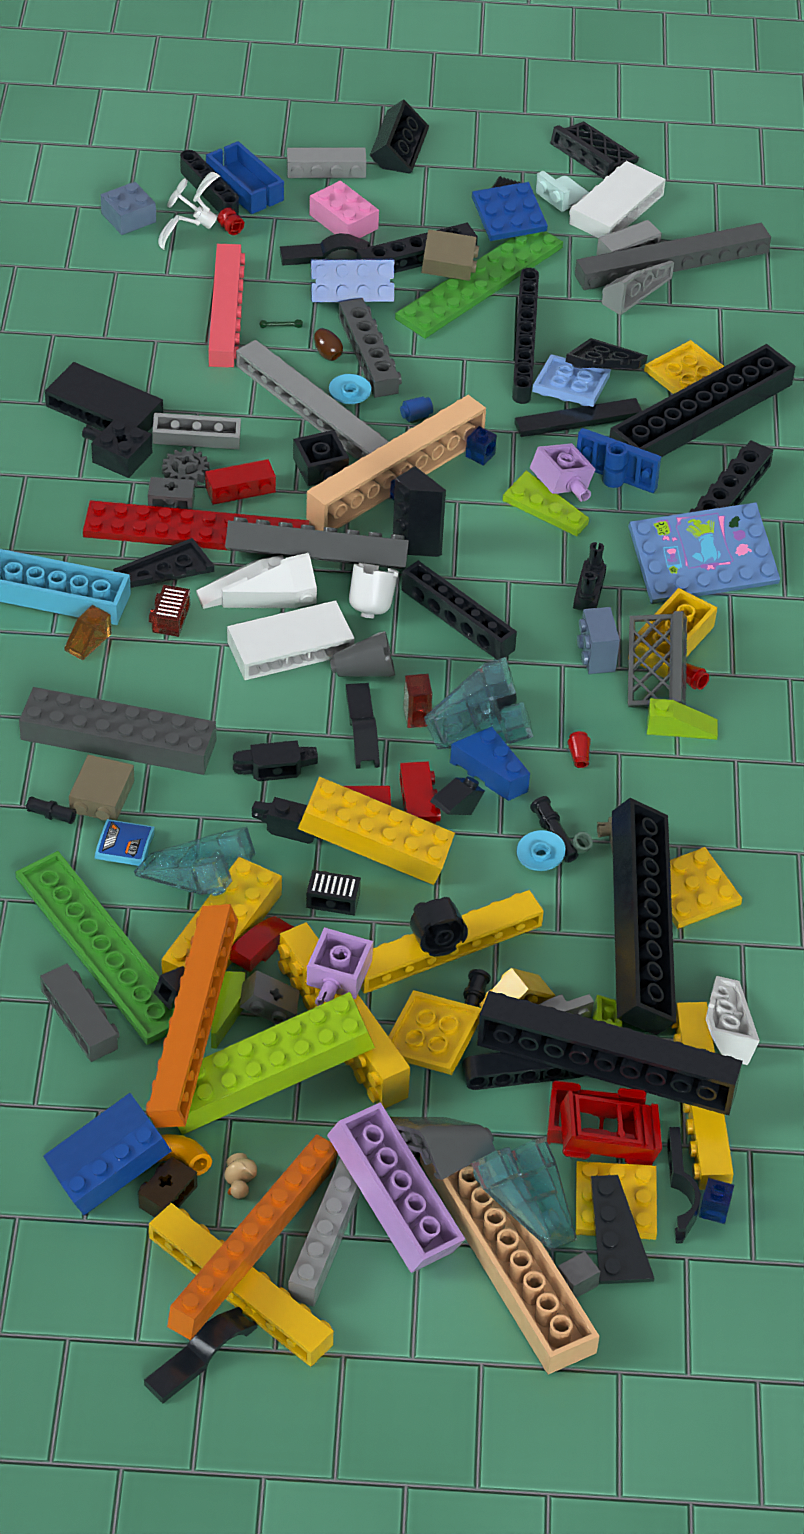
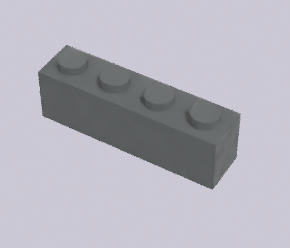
(79, 1012)

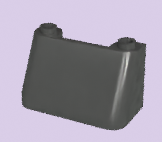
(445, 1142)

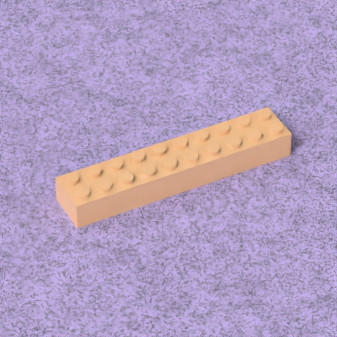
(369, 479)
(520, 1272)

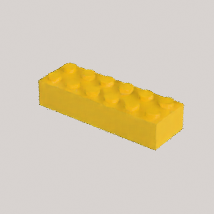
(376, 830)
(251, 896)

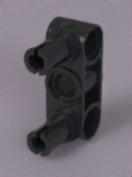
(591, 579)

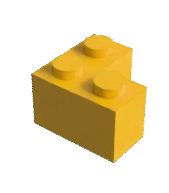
(522, 986)

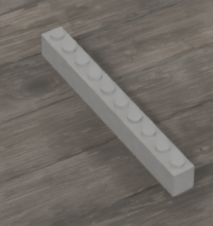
(307, 399)

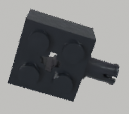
(119, 447)
(319, 456)

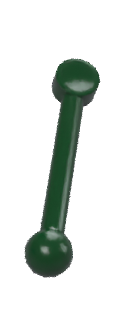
(298, 323)

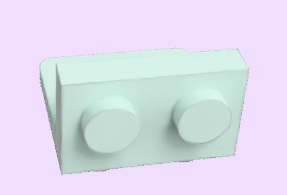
(560, 192)

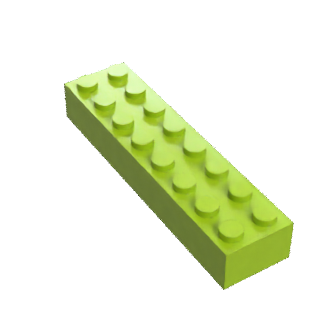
(277, 1059)

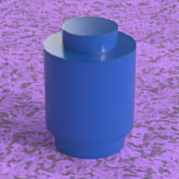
(416, 408)

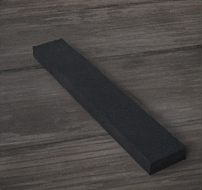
(577, 417)

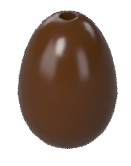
(328, 344)

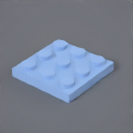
(570, 383)

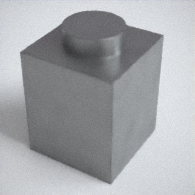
(580, 1274)

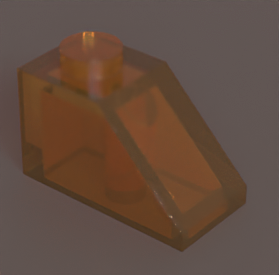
(89, 632)

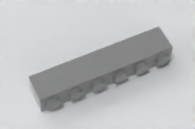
(324, 1237)

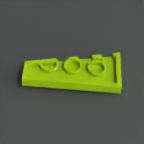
(535, 498)

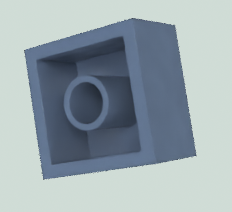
(128, 208)
(598, 640)

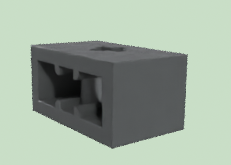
(171, 493)
(269, 998)

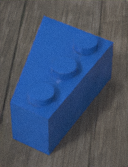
(492, 762)

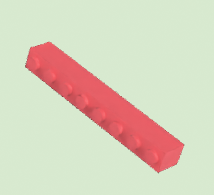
(226, 305)

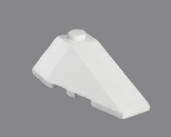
(284, 586)
(212, 593)
(731, 1020)

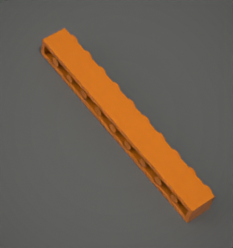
(192, 1017)
(252, 1238)

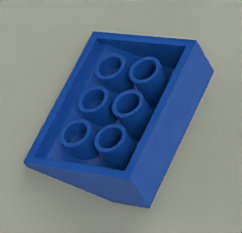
(106, 1154)

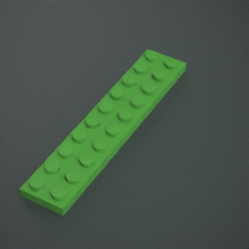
(491, 274)
(98, 943)

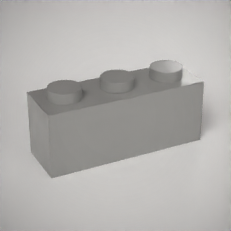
(630, 237)

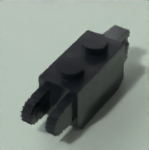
(274, 760)
(283, 818)

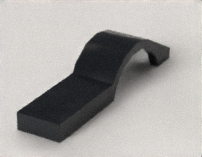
(304, 253)
(362, 723)
(683, 1182)
(197, 1354)

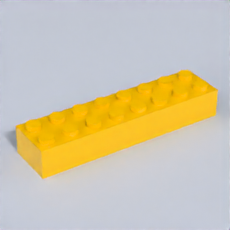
(379, 1069)

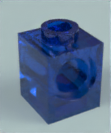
(481, 445)
(716, 1201)

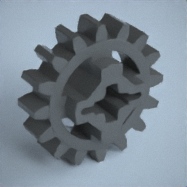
(185, 466)

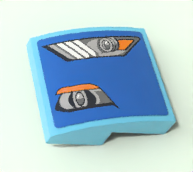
(124, 842)

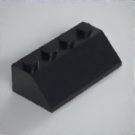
(399, 139)
(419, 512)

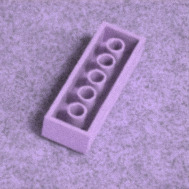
(395, 1187)

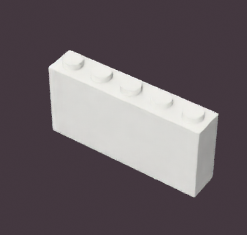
(617, 200)
(289, 640)

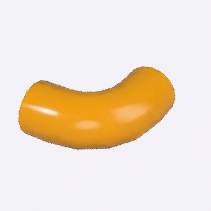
(188, 1152)

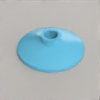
(350, 388)
(541, 843)

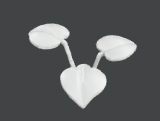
(202, 214)

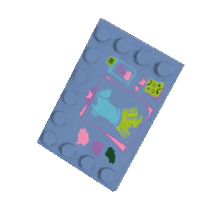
(704, 552)

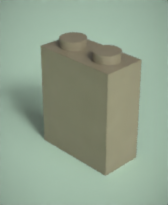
(450, 255)
(101, 788)

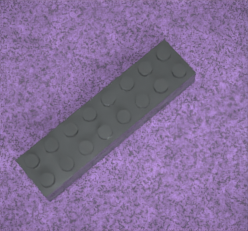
(321, 545)
(118, 730)

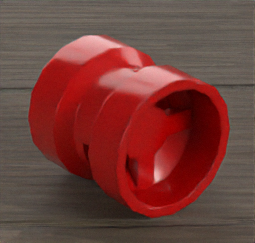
(230, 221)

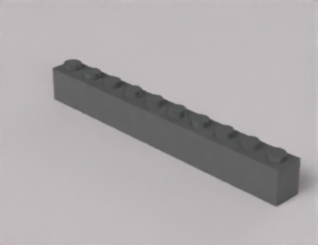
(684, 252)

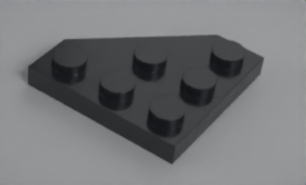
(600, 354)

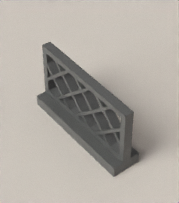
(677, 656)

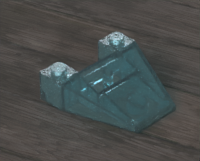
(475, 708)
(199, 864)
(529, 1189)

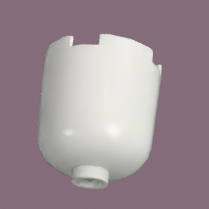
(372, 589)

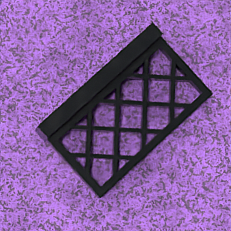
(585, 151)

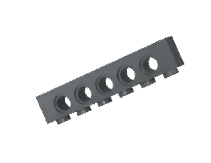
(369, 347)

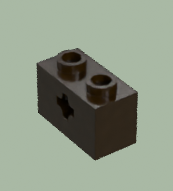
(170, 1184)

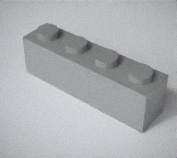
(326, 162)
(196, 431)

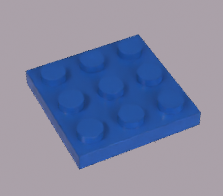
(509, 211)

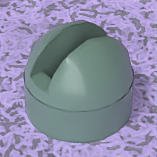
(584, 842)

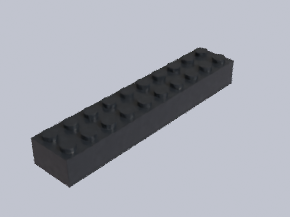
(707, 402)
(643, 917)
(609, 1052)

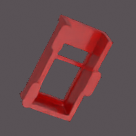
(558, 1093)
(582, 1144)

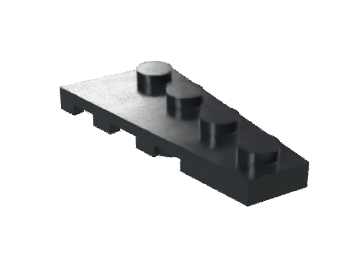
(168, 564)
(618, 1243)

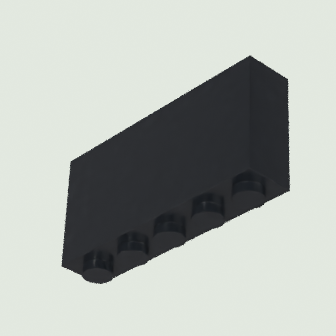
(101, 399)

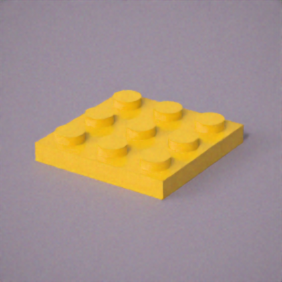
(682, 366)
(699, 888)
(434, 1031)
(639, 1188)

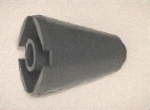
(365, 659)

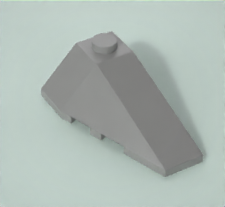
(634, 287)

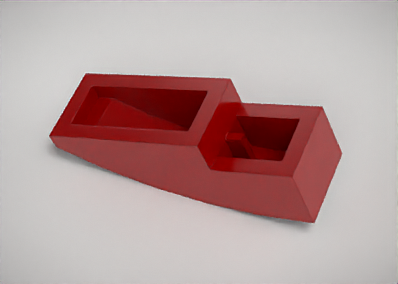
(258, 943)

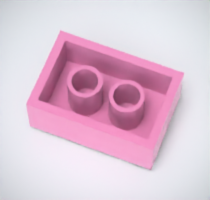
(344, 211)

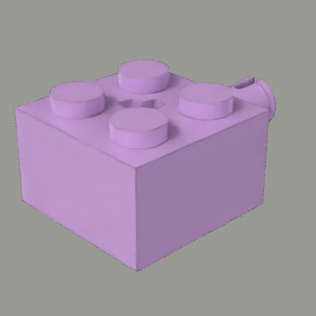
(563, 470)
(338, 964)

